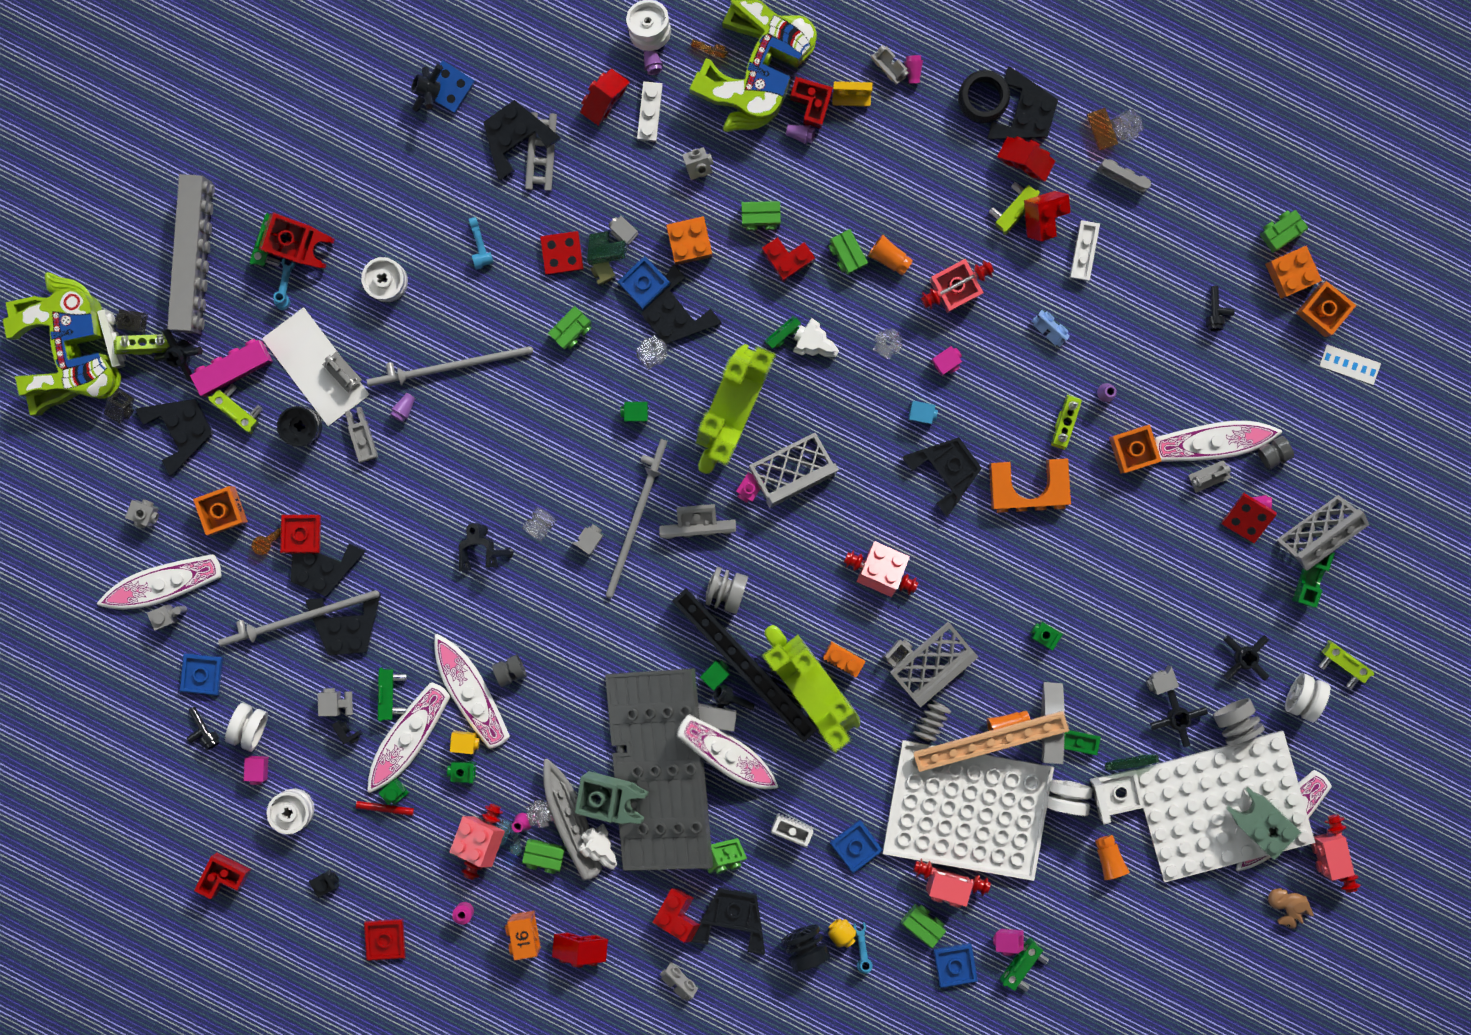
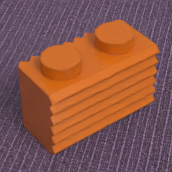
(844, 659)

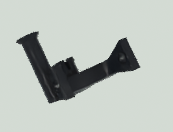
(475, 535)

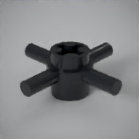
(426, 87)
(178, 353)
(1253, 657)
(1184, 722)

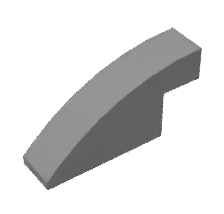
(1052, 703)
(717, 717)

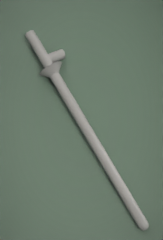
(402, 376)
(652, 473)
(252, 633)

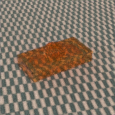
(1102, 129)

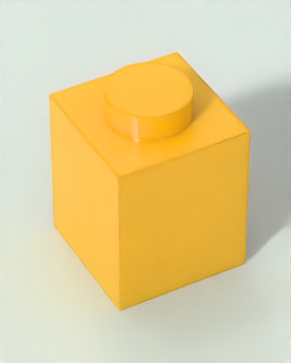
(464, 742)

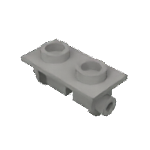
(895, 71)
(341, 371)
(1210, 476)
(685, 988)

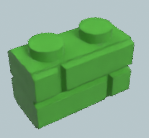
(761, 215)
(1283, 231)
(848, 252)
(570, 328)
(543, 855)
(923, 925)

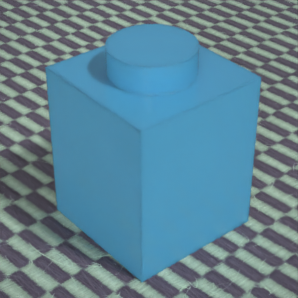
(922, 412)

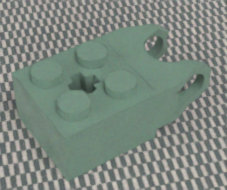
(614, 800)
(1258, 821)

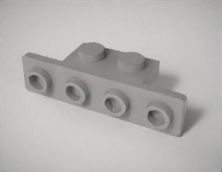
(697, 521)

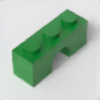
(1308, 586)

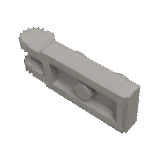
(1124, 176)
(361, 436)

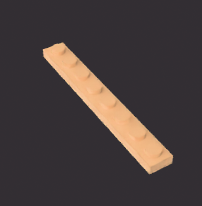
(991, 741)

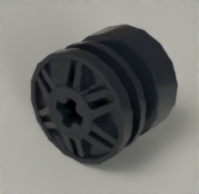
(288, 428)
(807, 951)

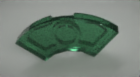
(1131, 762)

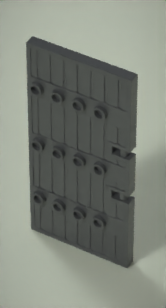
(646, 718)

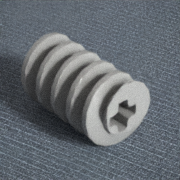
(932, 721)

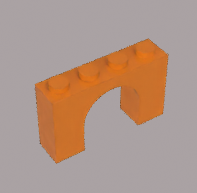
(1055, 494)

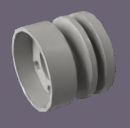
(726, 590)
(1239, 723)

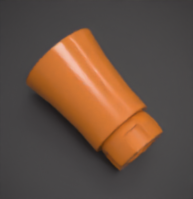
(890, 255)
(1007, 720)
(1110, 858)

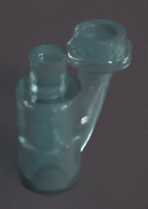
(506, 825)

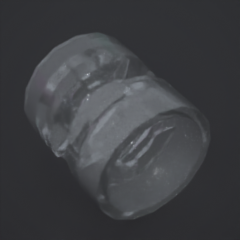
(539, 523)

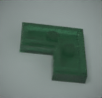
(602, 251)

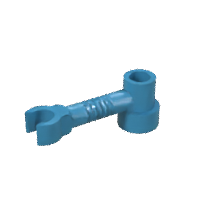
(482, 258)
(285, 302)
(862, 949)

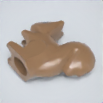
(1293, 903)

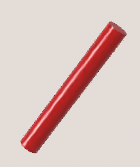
(385, 808)

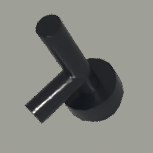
(1217, 322)
(724, 696)
(209, 739)

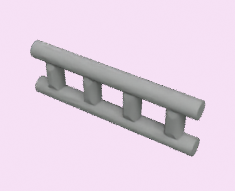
(548, 161)

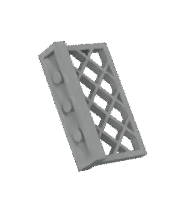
(801, 484)
(1329, 539)
(956, 664)

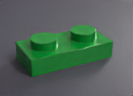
(777, 338)
(1081, 742)

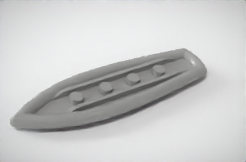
(571, 826)

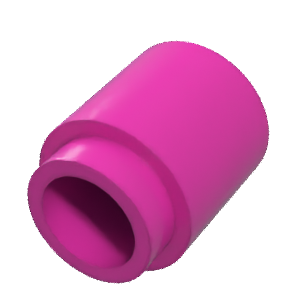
(466, 908)

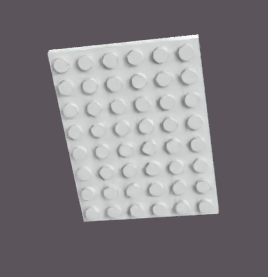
(1190, 796)
(969, 813)

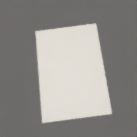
(302, 351)

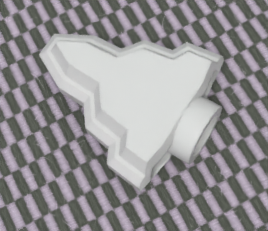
(813, 341)
(598, 846)

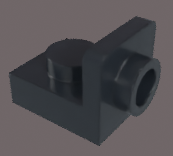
(342, 730)
(325, 883)

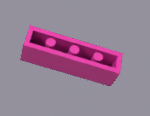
(231, 368)

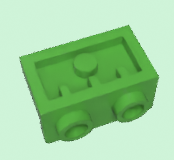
(727, 856)

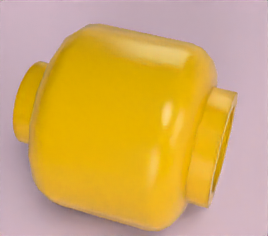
(842, 933)

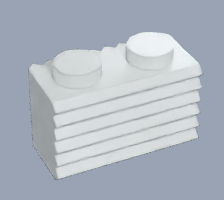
(792, 830)

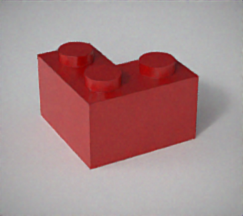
(603, 96)
(815, 96)
(1027, 157)
(1041, 214)
(787, 263)
(221, 871)
(673, 918)
(579, 949)

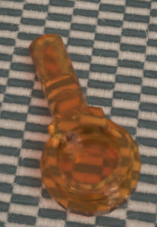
(717, 50)
(262, 545)

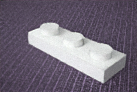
(649, 111)
(1084, 250)
(107, 323)

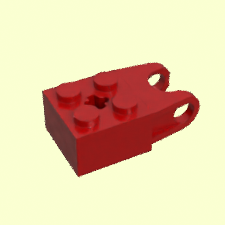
(300, 243)

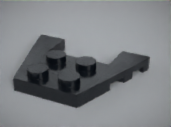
(1033, 111)
(510, 128)
(670, 318)
(186, 425)
(953, 464)
(322, 572)
(345, 633)
(735, 911)

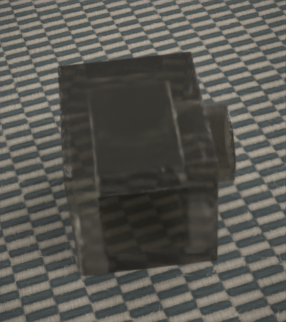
(131, 321)
(119, 406)

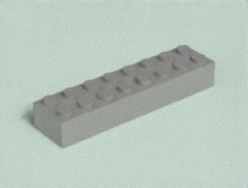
(190, 254)

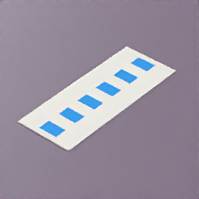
(1350, 364)

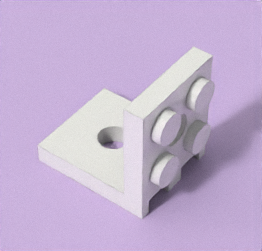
(1105, 794)

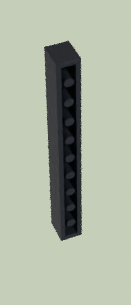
(745, 664)

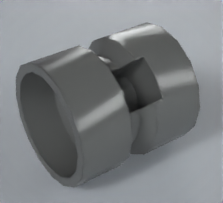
(1273, 454)
(509, 670)

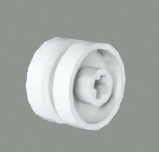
(648, 25)
(373, 278)
(1307, 697)
(246, 727)
(1069, 797)
(290, 799)

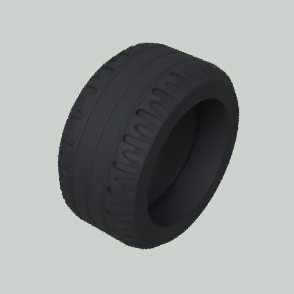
(989, 77)

